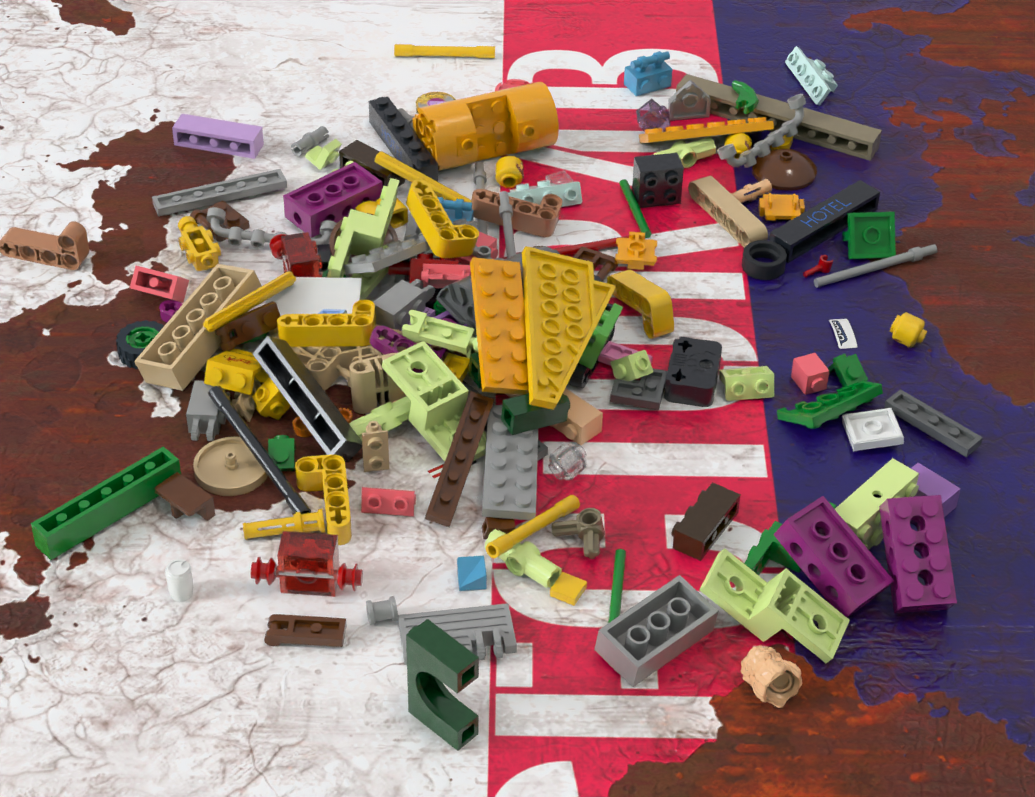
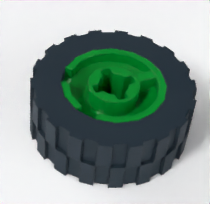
(134, 339)

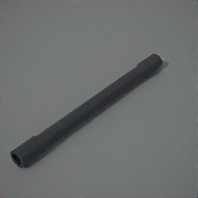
(225, 405)

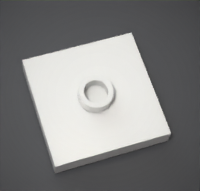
(872, 429)

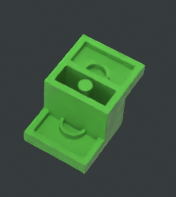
(600, 336)

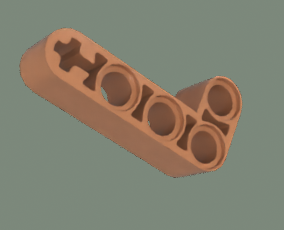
(526, 217)
(60, 251)

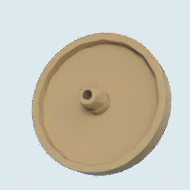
(228, 468)

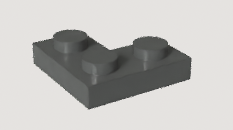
(644, 394)

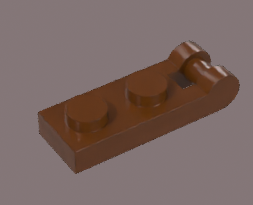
(248, 326)
(305, 630)

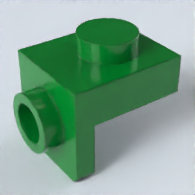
(848, 369)
(282, 452)

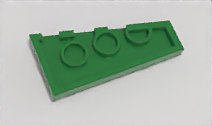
(831, 405)

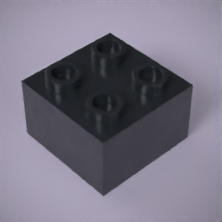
(657, 180)

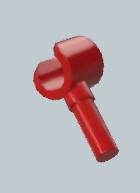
(823, 266)

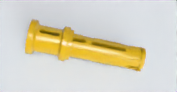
(251, 529)

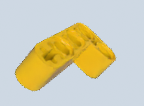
(441, 235)
(647, 299)
(329, 329)
(329, 475)

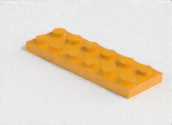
(712, 129)
(500, 325)

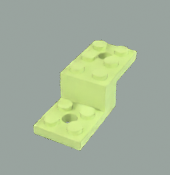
(363, 231)
(434, 395)
(775, 605)

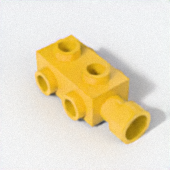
(198, 244)

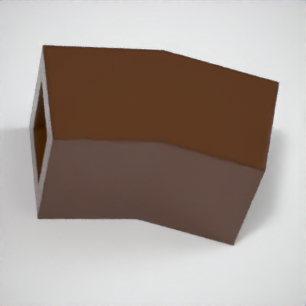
(492, 523)

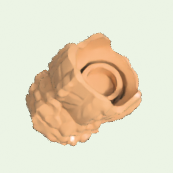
(770, 675)

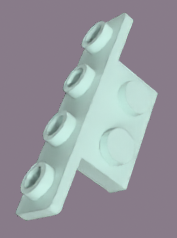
(811, 75)
(568, 192)

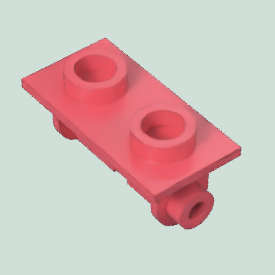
(443, 274)
(388, 501)

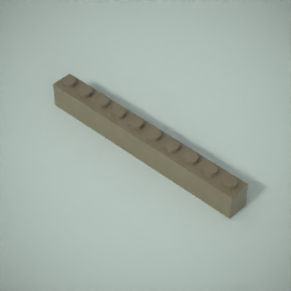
(815, 127)

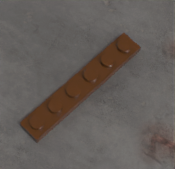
(459, 459)

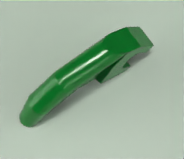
(747, 96)

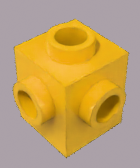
(270, 400)

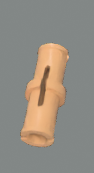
(760, 187)

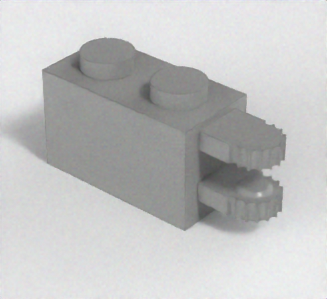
(394, 305)
(203, 414)

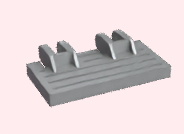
(469, 626)

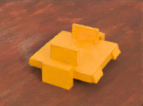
(780, 206)
(636, 251)

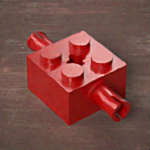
(415, 266)

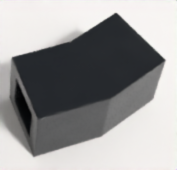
(324, 251)

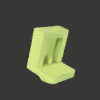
(325, 156)
(632, 366)

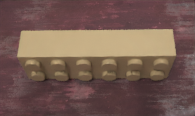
(184, 342)

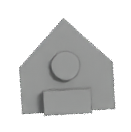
(689, 103)

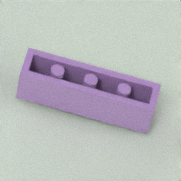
(218, 136)

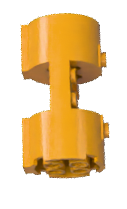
(488, 125)

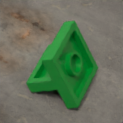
(870, 235)

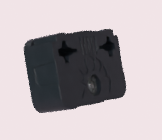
(693, 372)

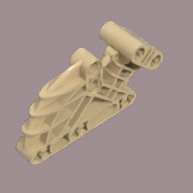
(360, 368)

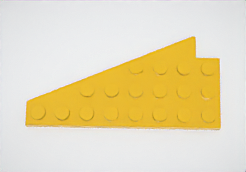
(560, 317)

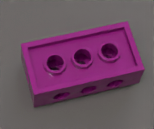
(330, 197)
(929, 541)
(833, 557)

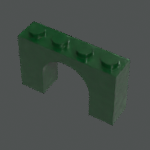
(517, 412)
(431, 662)

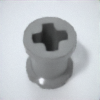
(382, 610)

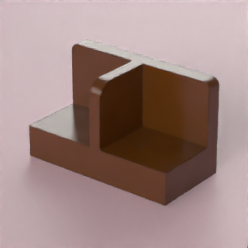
(186, 497)

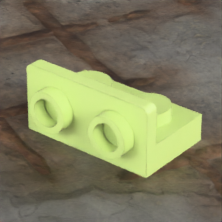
(747, 383)

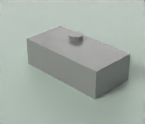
(655, 630)

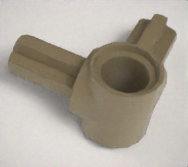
(587, 526)

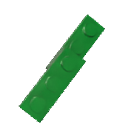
(770, 549)

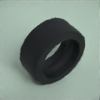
(763, 270)

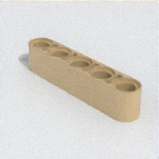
(727, 211)

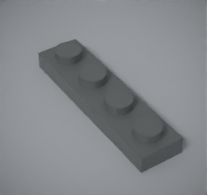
(933, 423)

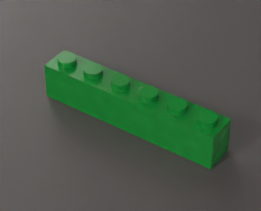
(103, 504)

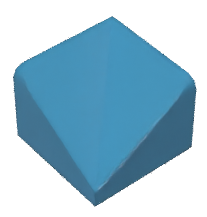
(471, 573)

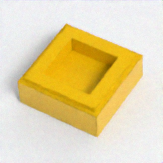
(568, 588)

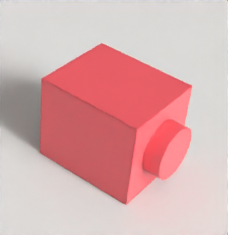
(810, 373)

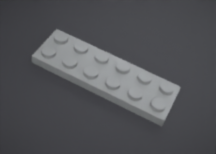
(394, 253)
(509, 471)

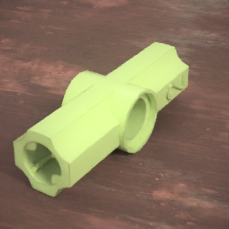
(692, 151)
(387, 415)
(527, 560)

